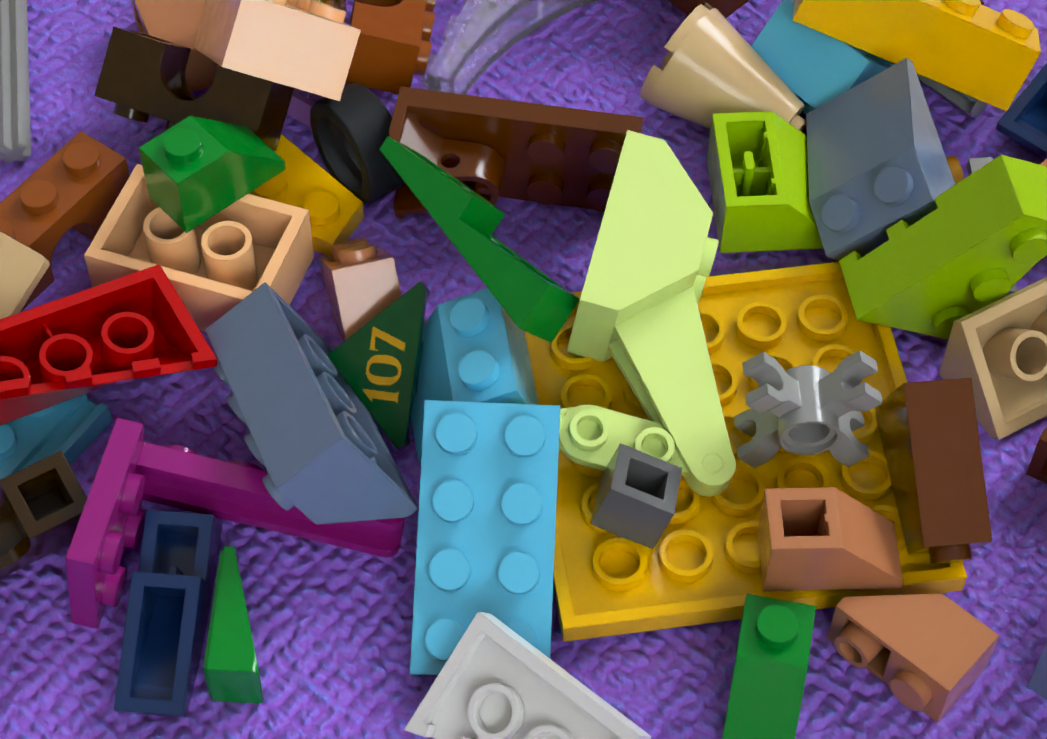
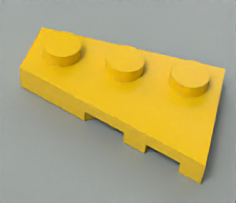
(306, 185)

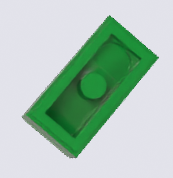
(230, 652)

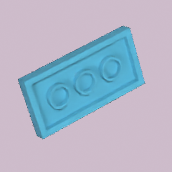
(484, 524)

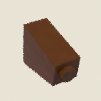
(936, 468)

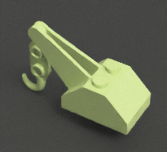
(646, 316)

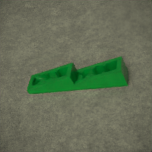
(468, 220)

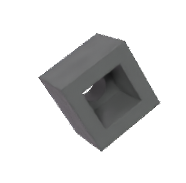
(636, 496)

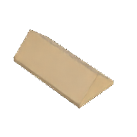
(1005, 357)

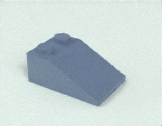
(873, 161)

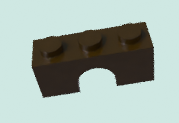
(149, 79)
(38, 512)

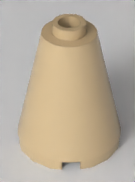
(716, 72)

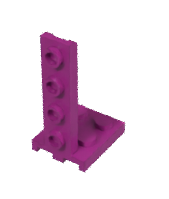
(191, 482)

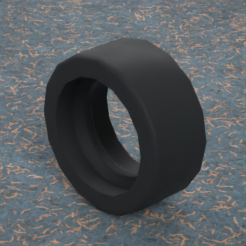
(350, 141)

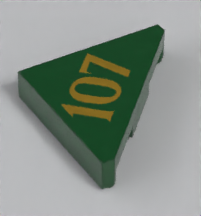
(385, 361)

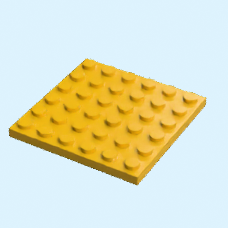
(711, 544)

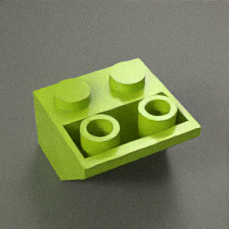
(760, 184)

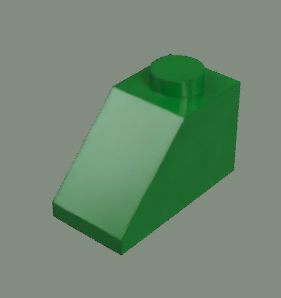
(205, 168)
(769, 669)

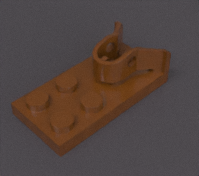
(512, 147)

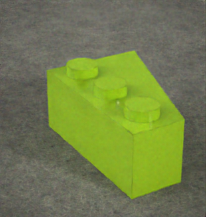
(956, 256)

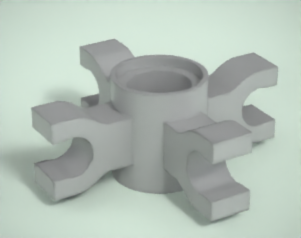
(806, 409)

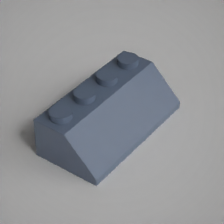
(304, 416)

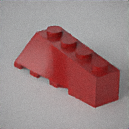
(96, 339)

